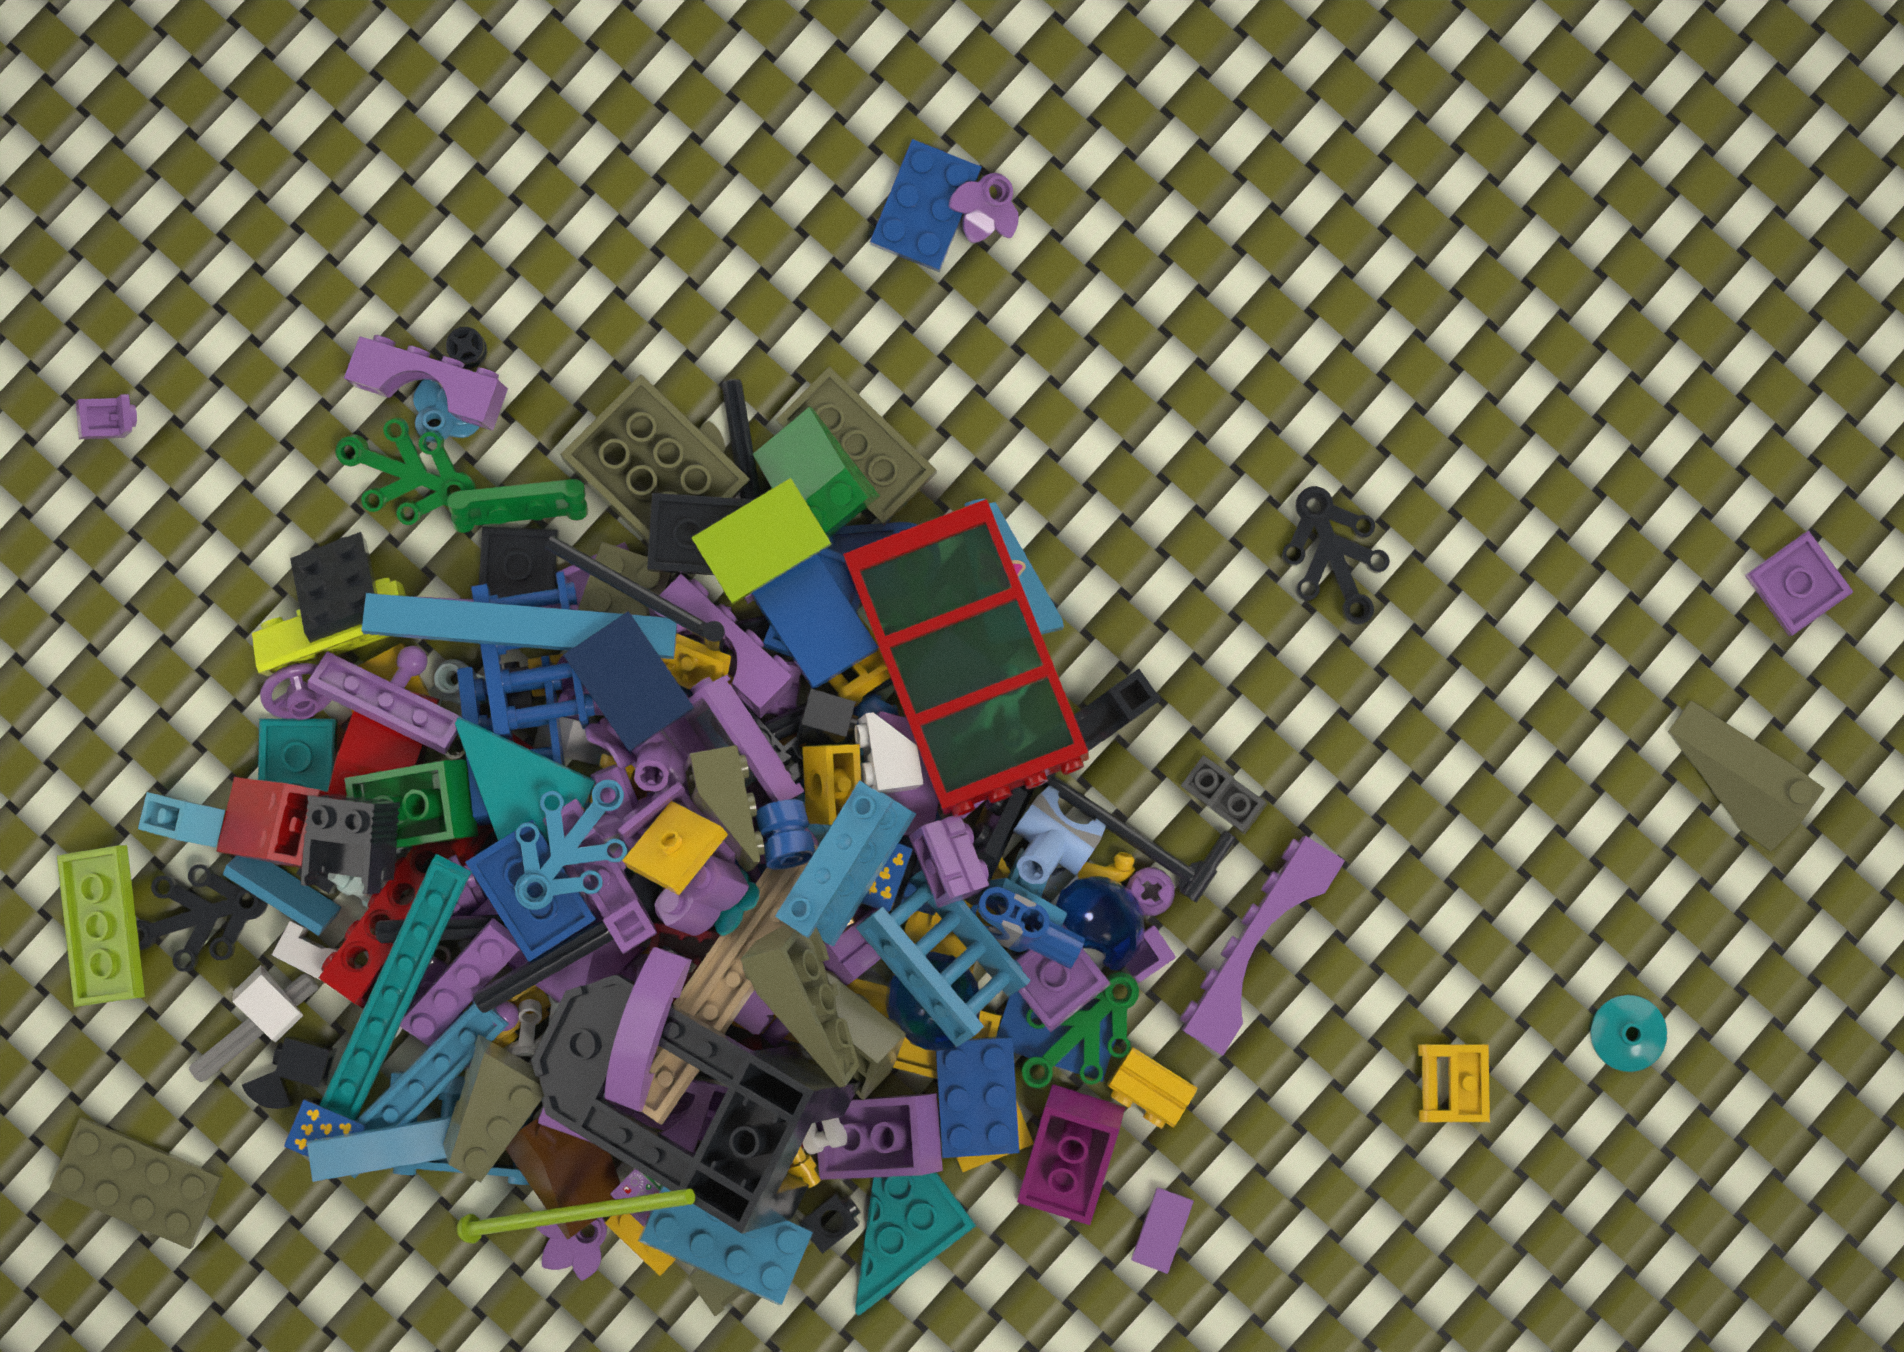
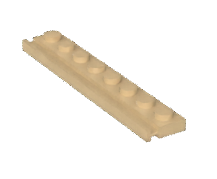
(719, 988)

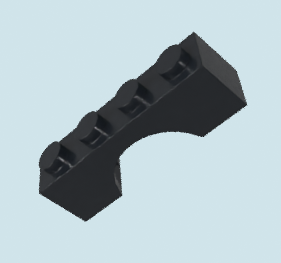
(1115, 710)

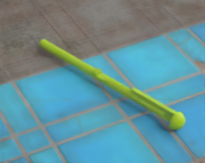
(471, 1228)

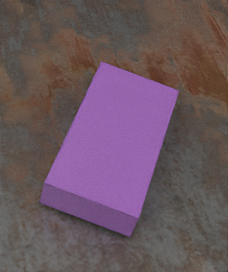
(1162, 1230)

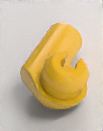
(1118, 871)

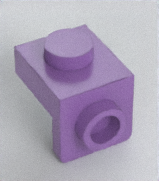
(105, 417)

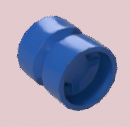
(784, 828)

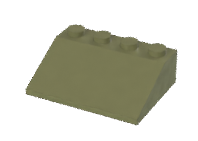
(645, 449)

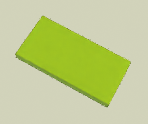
(100, 926)

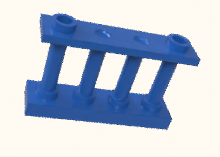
(502, 680)
(474, 690)

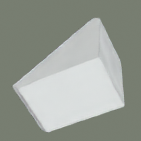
(574, 742)
(266, 1004)

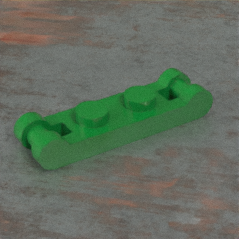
(517, 503)

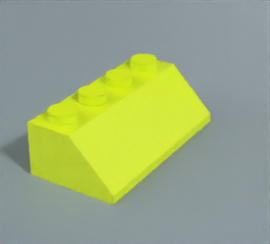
(285, 643)

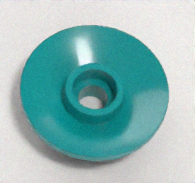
(1610, 1029)

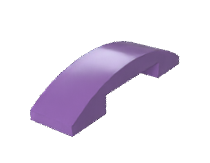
(616, 899)
(642, 1026)

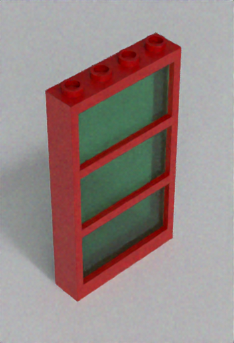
(967, 658)

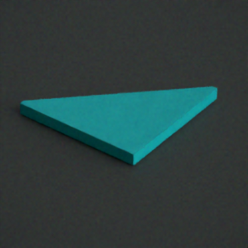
(516, 778)
(906, 1229)

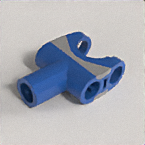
(1041, 933)

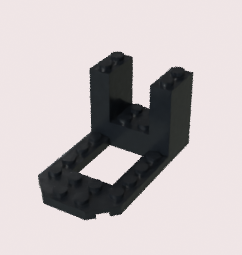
(753, 1136)

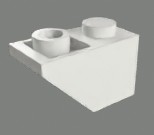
(889, 756)

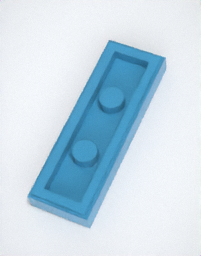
(283, 892)

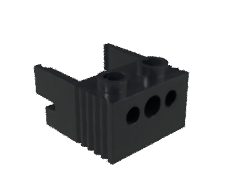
(350, 839)

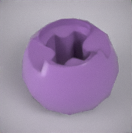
(1165, 894)

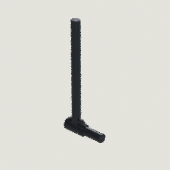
(711, 632)
(1193, 878)

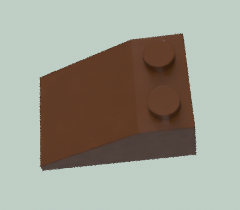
(563, 1170)

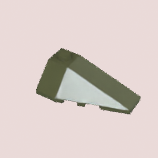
(794, 984)

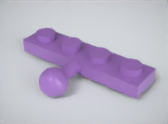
(385, 700)
(460, 980)

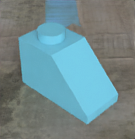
(181, 820)

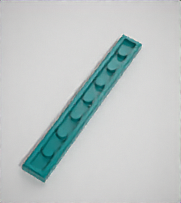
(396, 987)

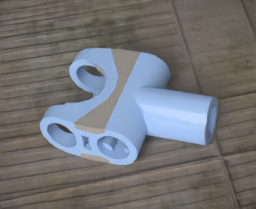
(1054, 839)

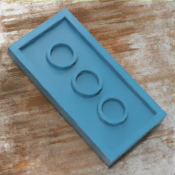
(755, 1261)

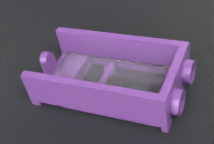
(723, 722)

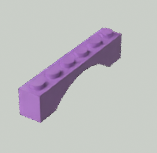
(1218, 1012)

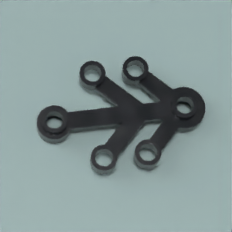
(1332, 549)
(203, 916)

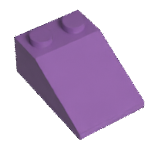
(886, 1139)

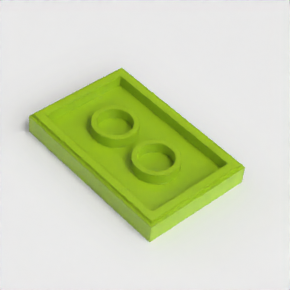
(761, 541)

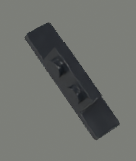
(995, 830)

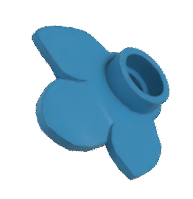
(430, 404)

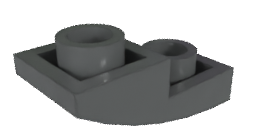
(1224, 794)

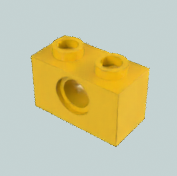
(829, 779)

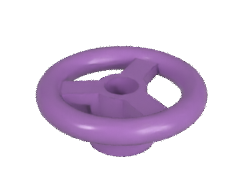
(299, 700)

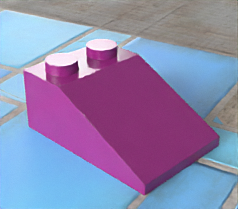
(1071, 1154)

